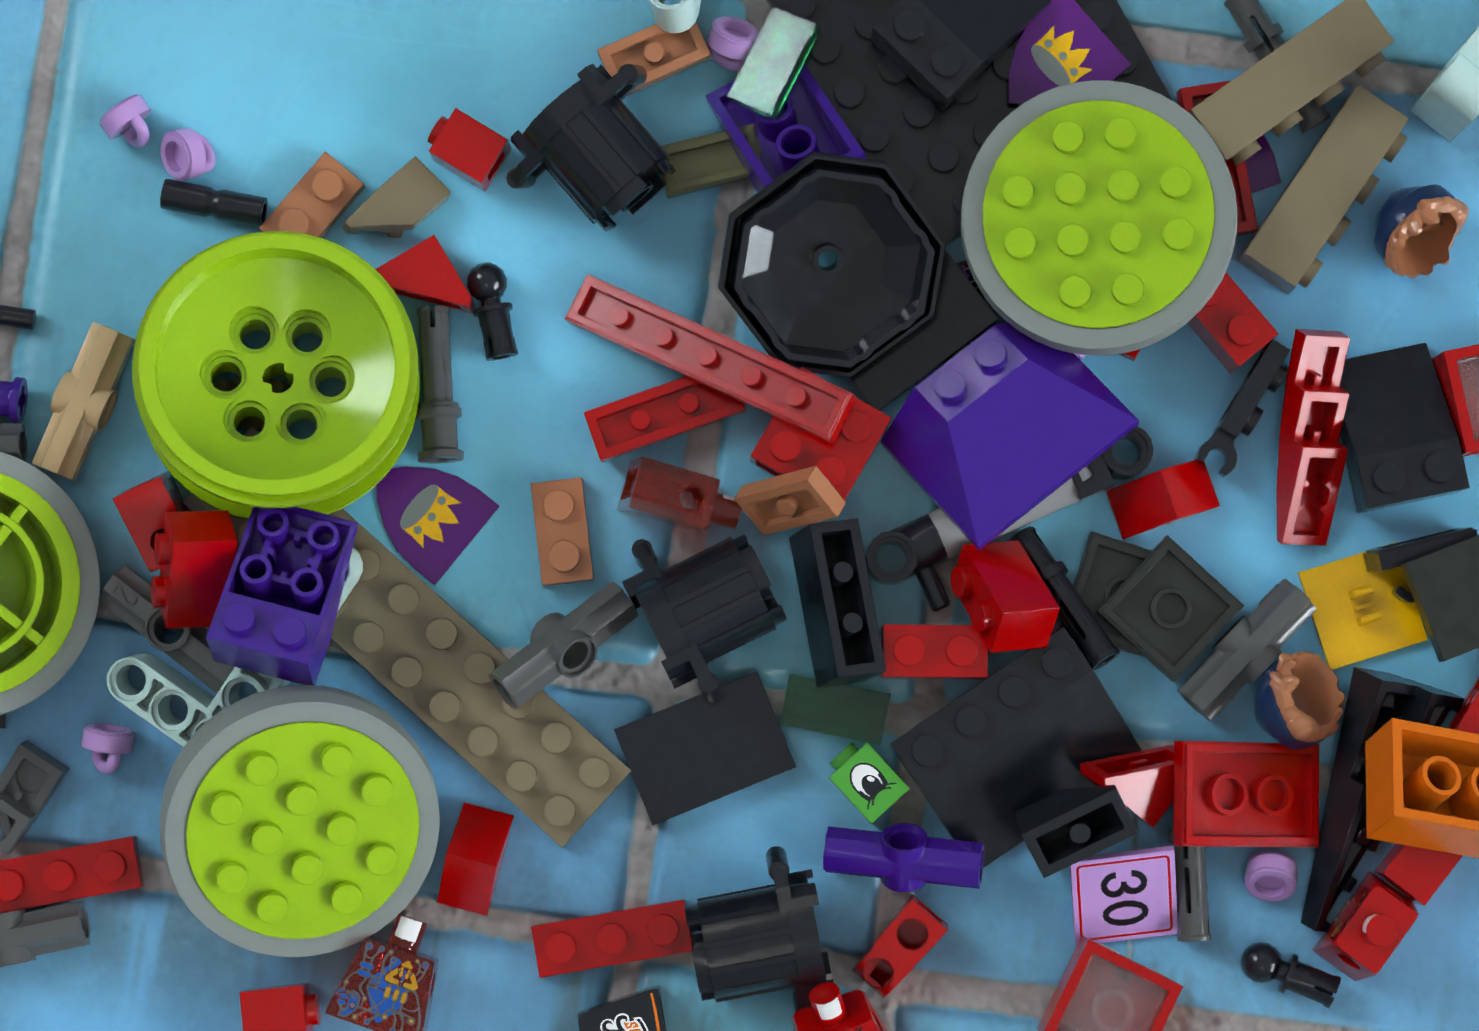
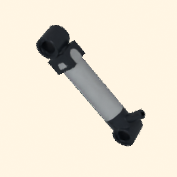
(937, 539)

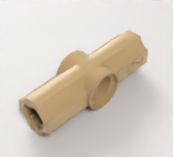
(83, 401)

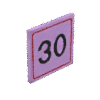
(1125, 895)

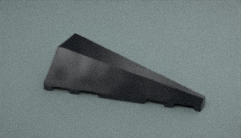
(1343, 839)

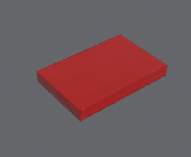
(1245, 795)

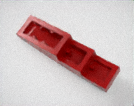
(1309, 435)

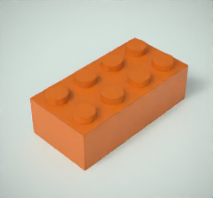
(1423, 787)

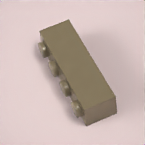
(1291, 77)
(1324, 189)

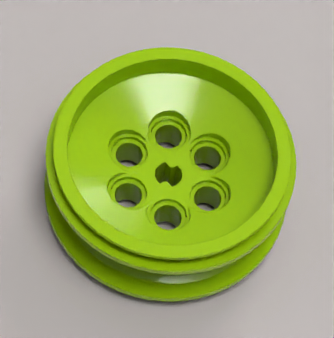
(287, 289)

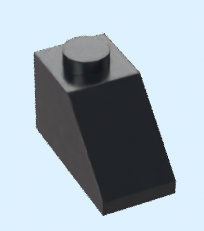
(1074, 825)

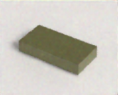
(706, 162)

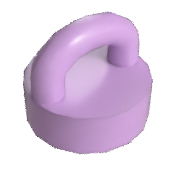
(731, 41)
(125, 118)
(186, 154)
(108, 739)
(1271, 875)

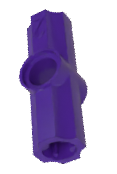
(903, 857)

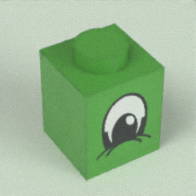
(866, 780)

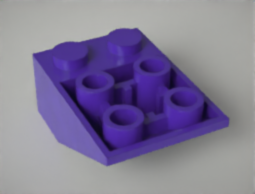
(283, 593)

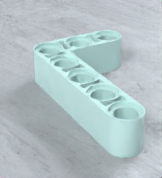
(1453, 96)
(164, 682)

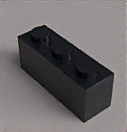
(837, 603)

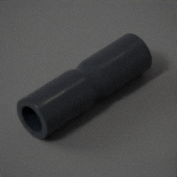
(206, 201)

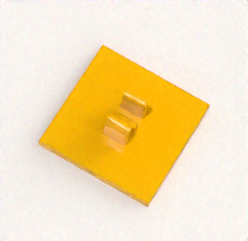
(1358, 612)

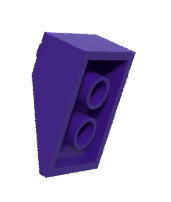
(802, 126)

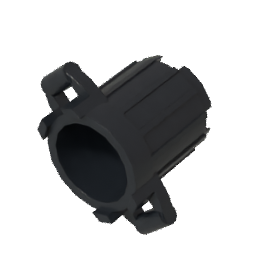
(594, 146)
(704, 607)
(759, 938)

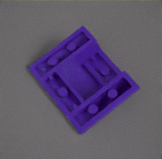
(1003, 429)

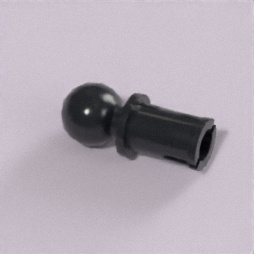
(488, 284)
(1264, 963)

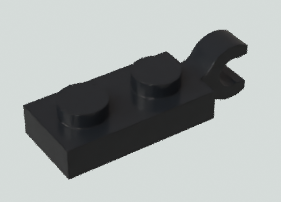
(1242, 411)

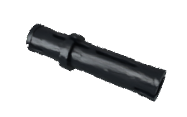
(1073, 611)

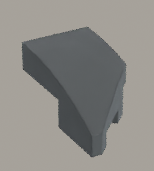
(25, 790)

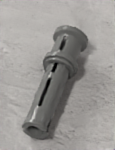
(438, 410)

